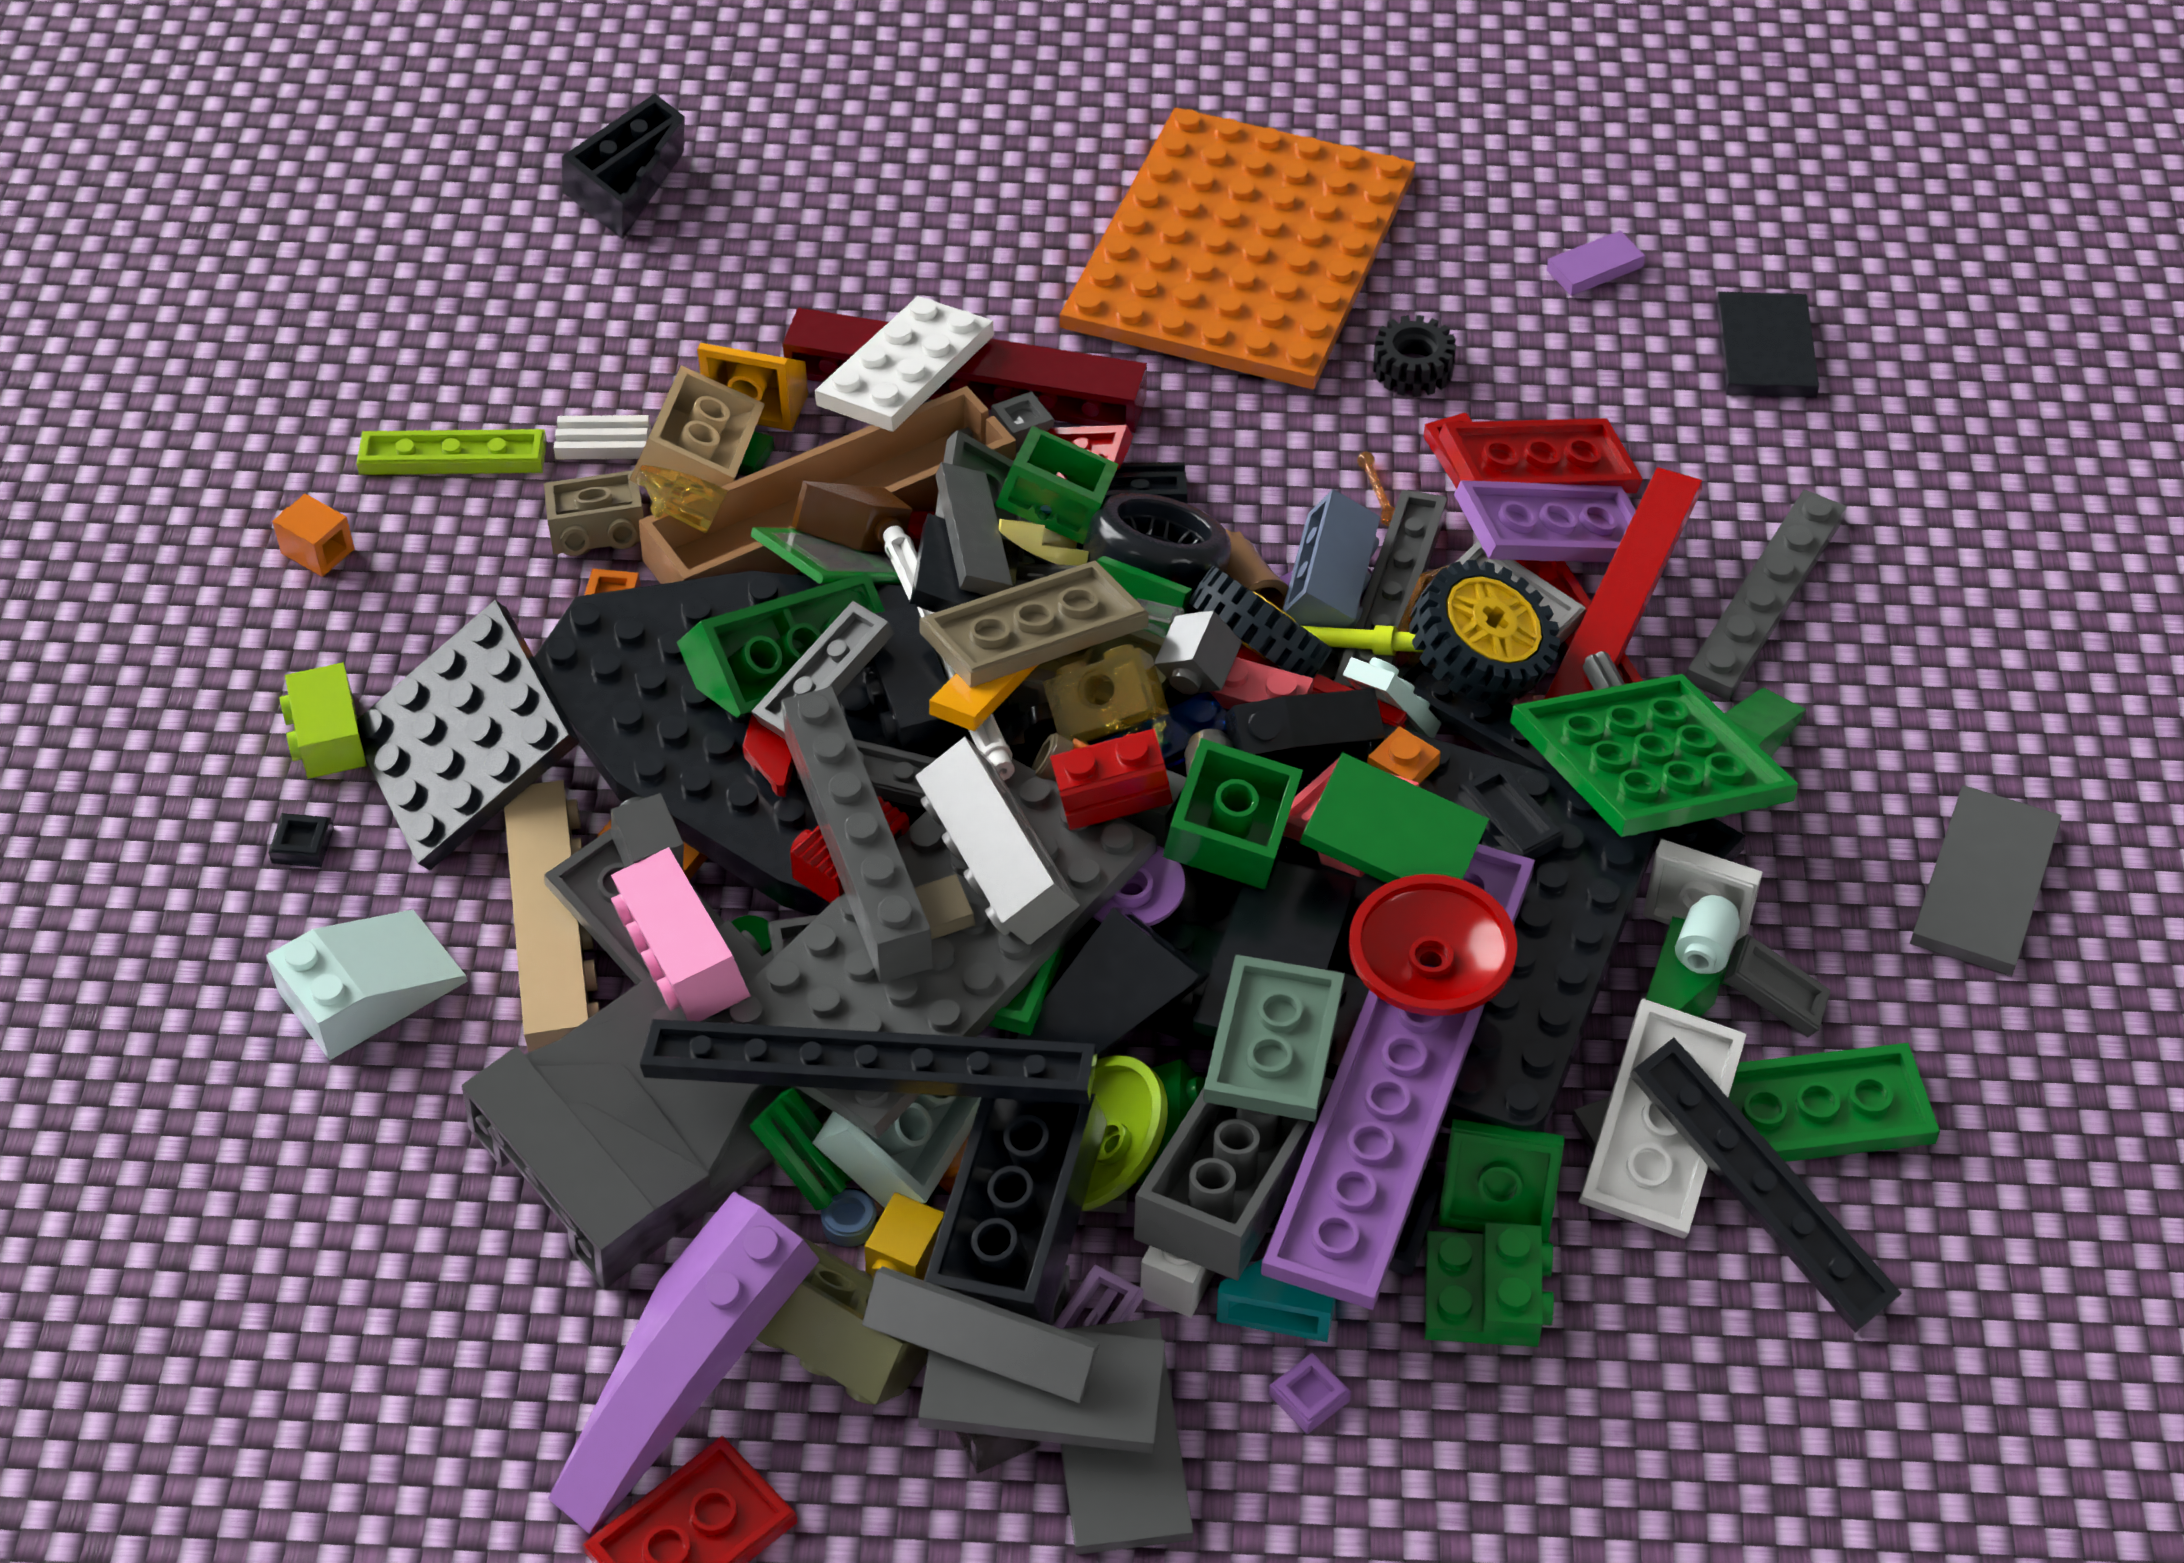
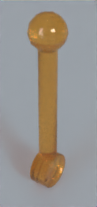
(1366, 461)

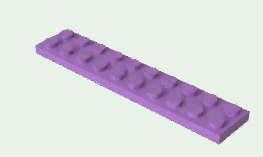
(1379, 1130)

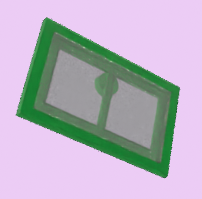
(825, 559)

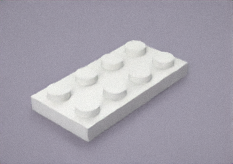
(904, 363)
(1640, 1160)

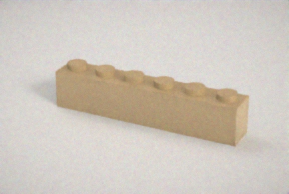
(548, 937)

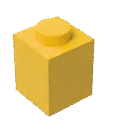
(903, 1237)

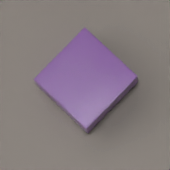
(1309, 1393)

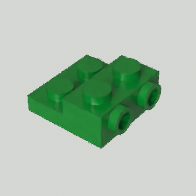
(1488, 1285)

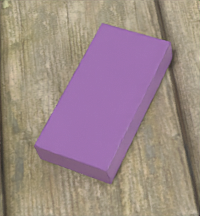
(1595, 263)

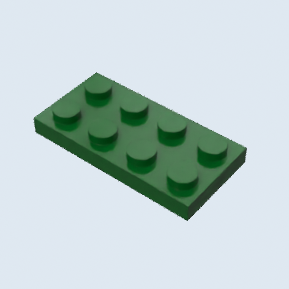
(1836, 1102)

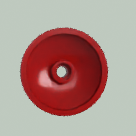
(1437, 924)

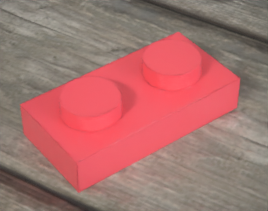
(1258, 682)

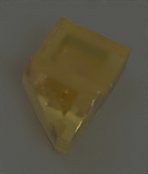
(681, 496)

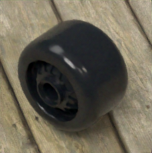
(1159, 538)

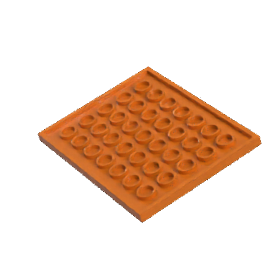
(1240, 247)

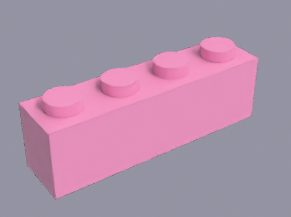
(677, 938)

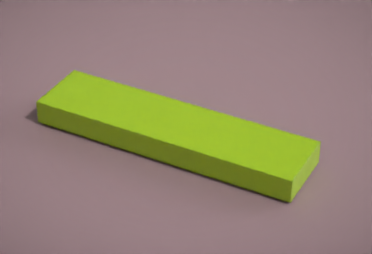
(451, 452)

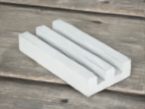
(601, 437)

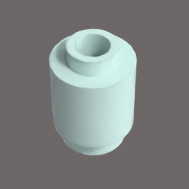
(1708, 935)

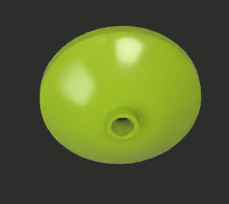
(1136, 1122)

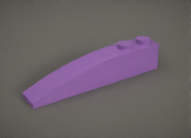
(680, 1350)

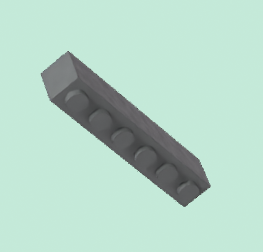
(857, 835)

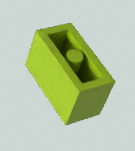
(323, 720)

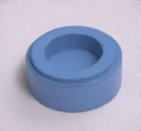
(849, 1218)

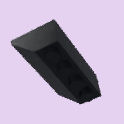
(1017, 1203)

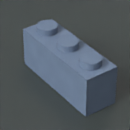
(1332, 563)

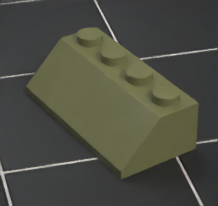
(827, 1334)

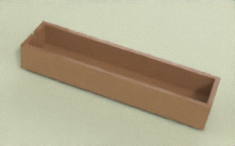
(870, 457)

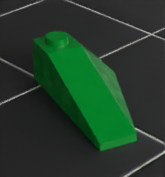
(749, 650)

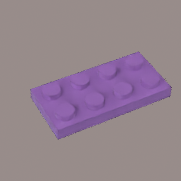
(1546, 519)

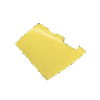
(1043, 542)

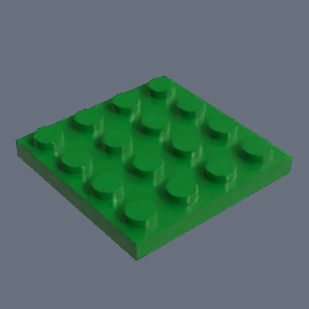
(1653, 754)

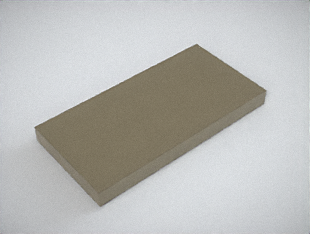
(1033, 623)

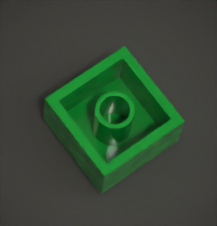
(1232, 813)

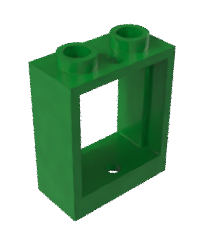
(1035, 483)

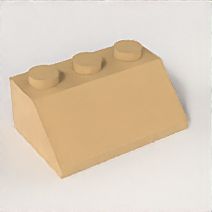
(701, 429)

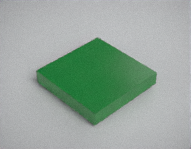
(1500, 1177)

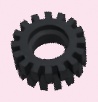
(1409, 372)

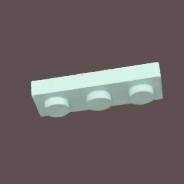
(1393, 691)

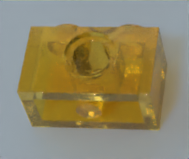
(1135, 697)

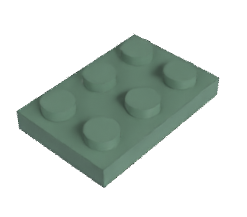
(1274, 1038)

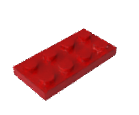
(1541, 452)

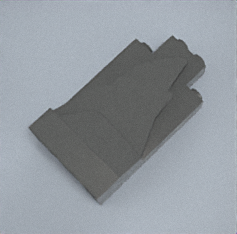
(619, 1151)

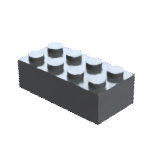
(1221, 1183)

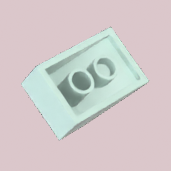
(362, 977)

